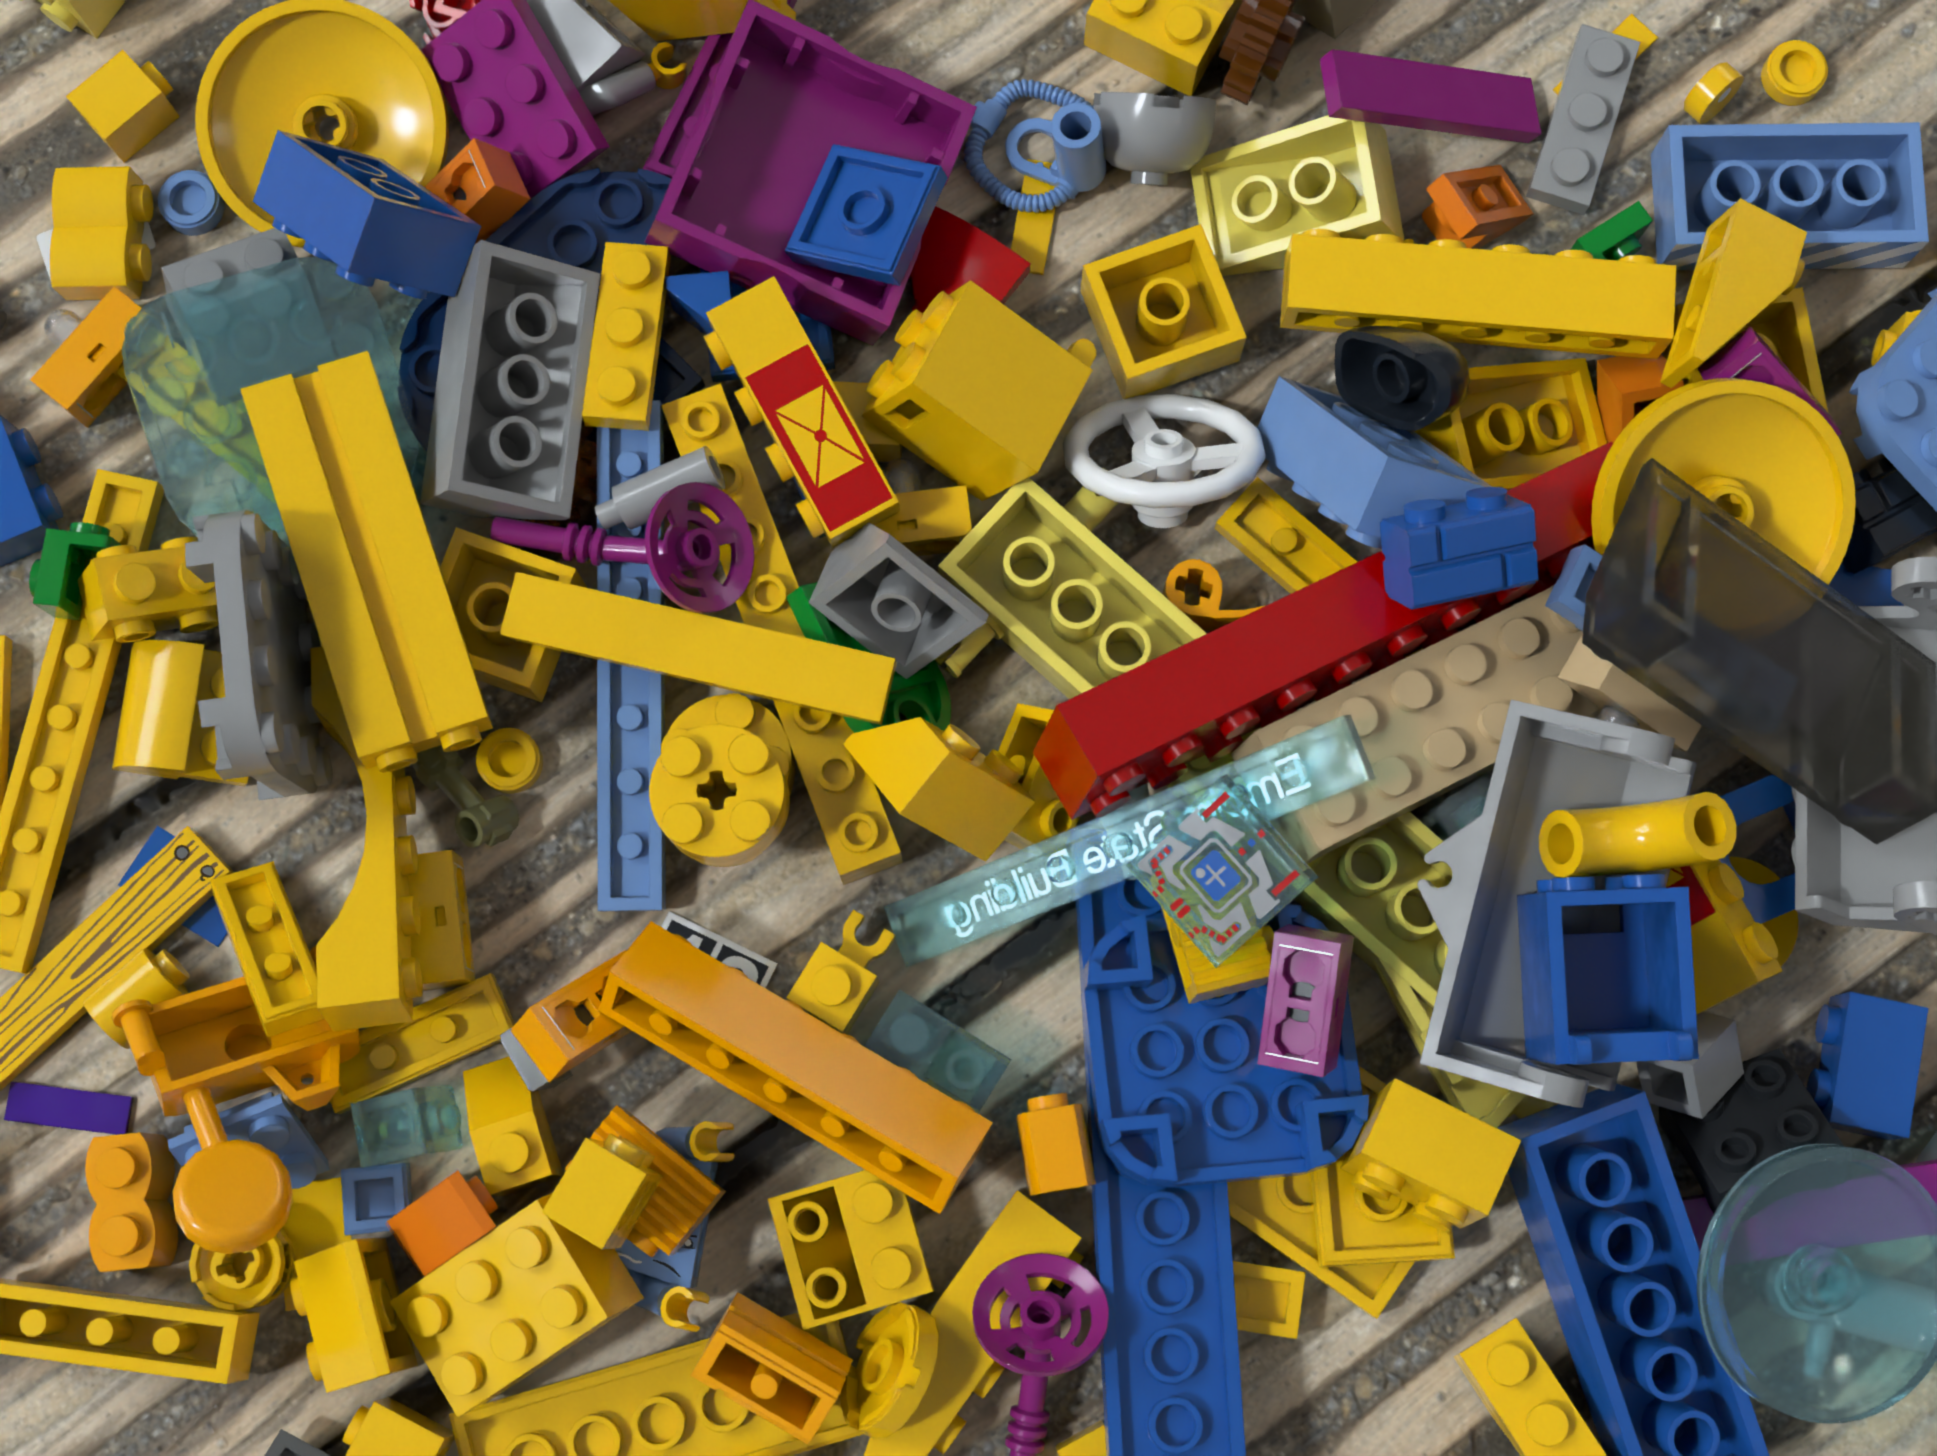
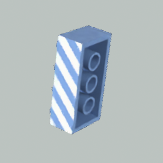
(1842, 183)

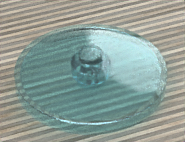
(1822, 1283)

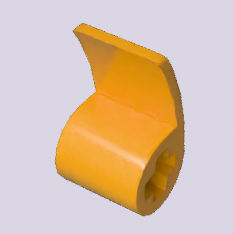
(1206, 612)

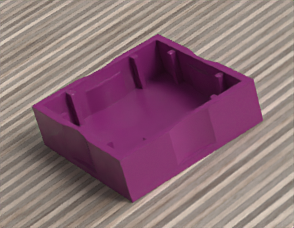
(762, 144)

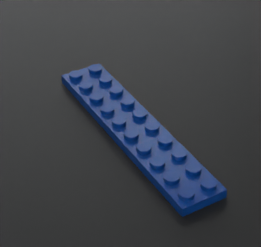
(1166, 1279)

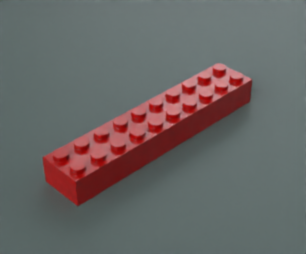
(1279, 660)

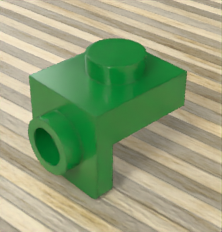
(61, 564)

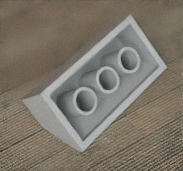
(511, 387)

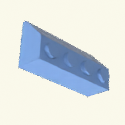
(1354, 462)

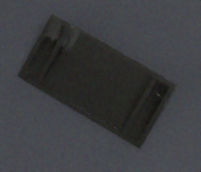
(1766, 656)

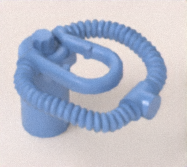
(1075, 137)

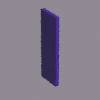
(68, 1108)

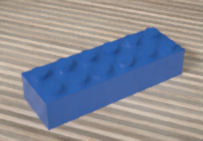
(1626, 1279)

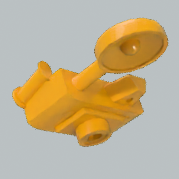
(212, 1051)

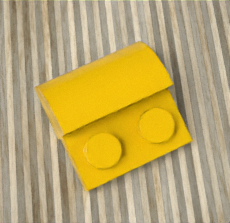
(161, 714)

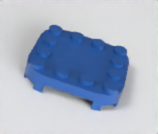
(1183, 1081)

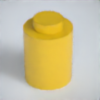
(143, 977)

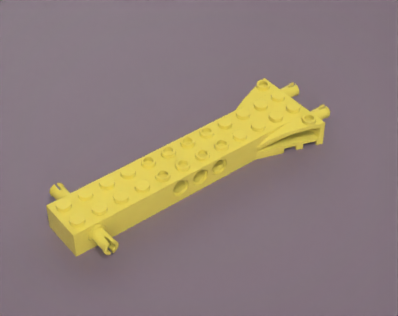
(1092, 617)

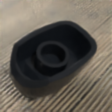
(1400, 375)

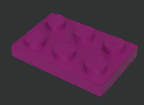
(515, 92)

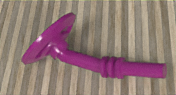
(667, 558)
(1038, 1334)

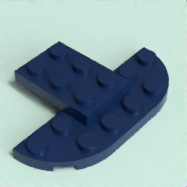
(564, 225)

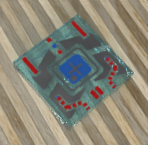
(1221, 870)

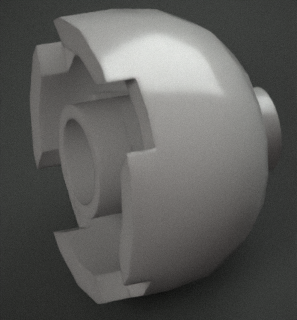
(1154, 133)

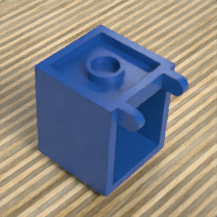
(1608, 992)

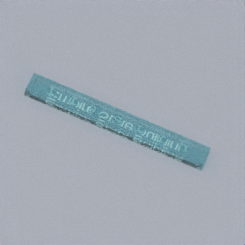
(1096, 853)

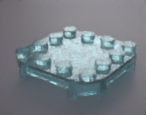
(210, 340)

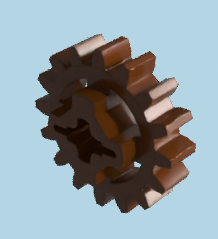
(1258, 45)

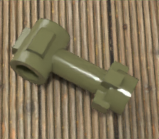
(479, 819)

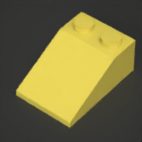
(1295, 181)

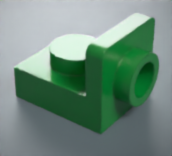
(1616, 236)

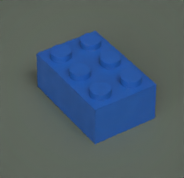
(365, 217)

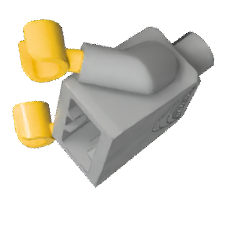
(601, 57)

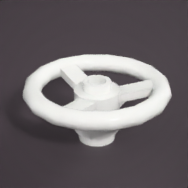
(1163, 463)

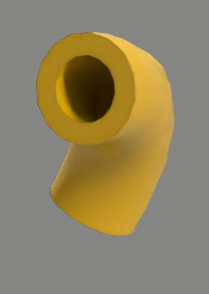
(1637, 836)

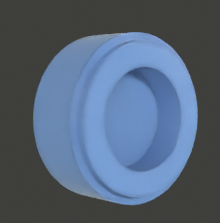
(190, 203)

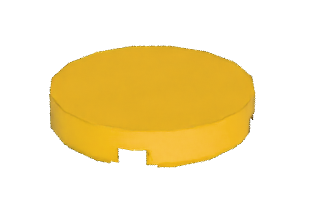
(892, 1370)

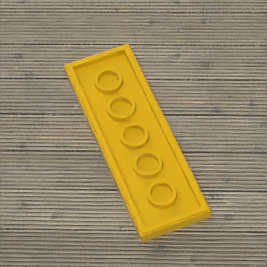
(639, 1411)

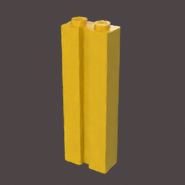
(367, 563)

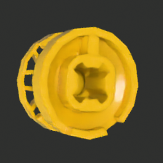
(245, 1277)

